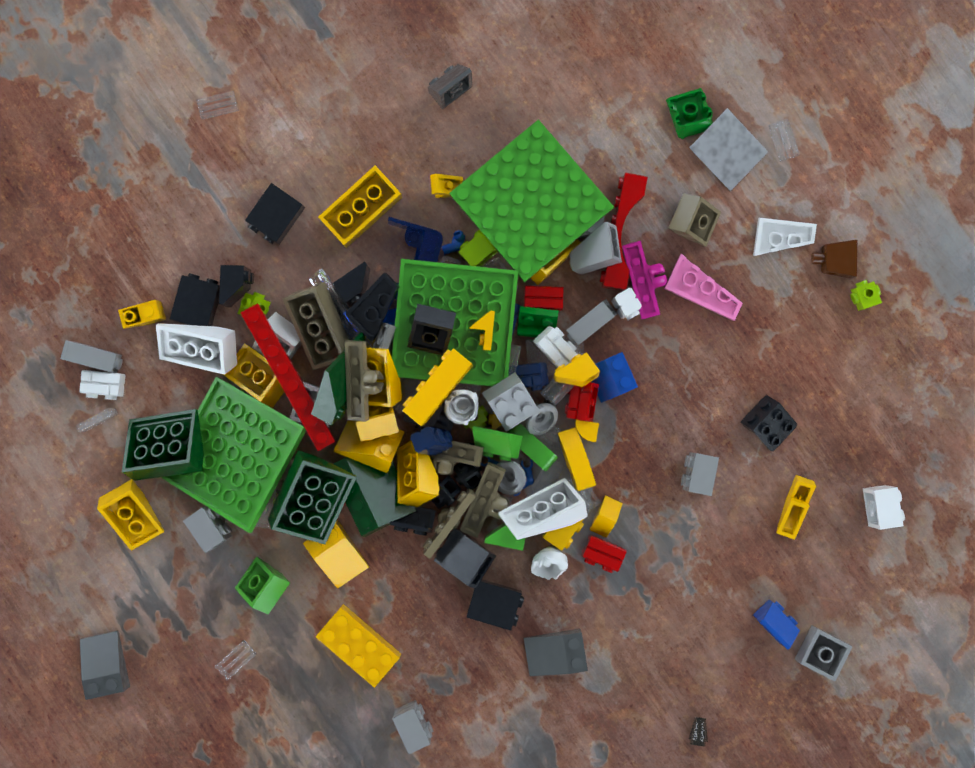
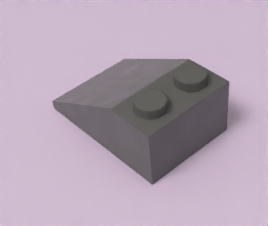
(450, 85)
(556, 653)
(103, 665)

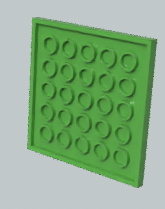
(531, 200)
(468, 293)
(244, 454)

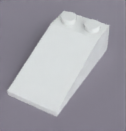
(198, 346)
(545, 511)

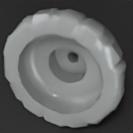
(543, 420)
(513, 479)

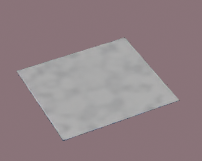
(728, 149)

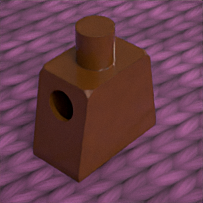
(838, 259)

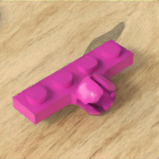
(644, 278)

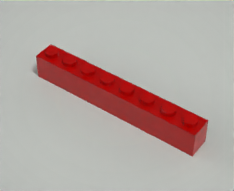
(287, 375)

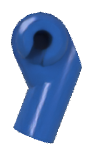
(457, 241)

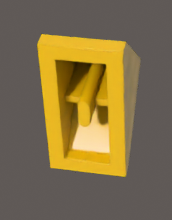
(606, 516)

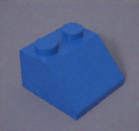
(614, 377)
(777, 623)

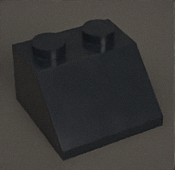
(234, 283)
(353, 284)
(431, 329)

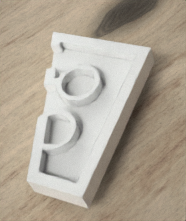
(781, 234)

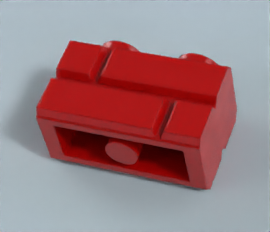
(544, 297)
(582, 402)
(603, 553)

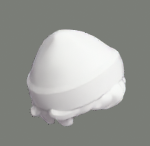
(461, 406)
(549, 563)

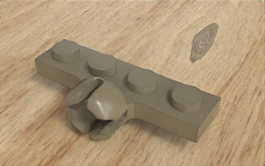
(359, 380)
(459, 452)
(487, 500)
(447, 521)

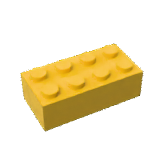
(360, 206)
(438, 387)
(358, 645)

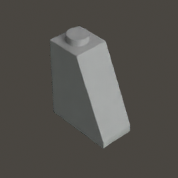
(597, 250)
(591, 322)
(91, 356)

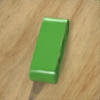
(534, 448)

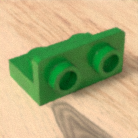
(535, 320)

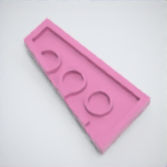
(697, 287)

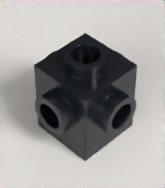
(467, 475)
(447, 491)

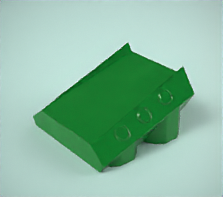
(690, 113)

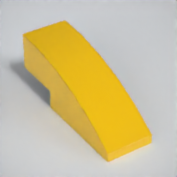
(576, 459)
(795, 506)

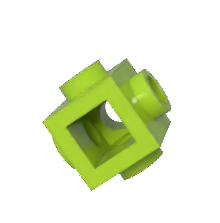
(866, 295)
(250, 300)
(480, 422)

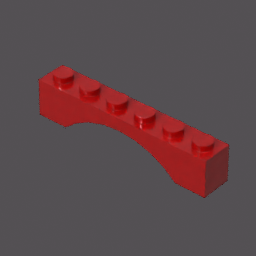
(631, 192)

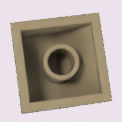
(694, 219)

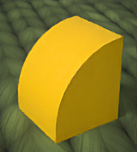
(587, 430)

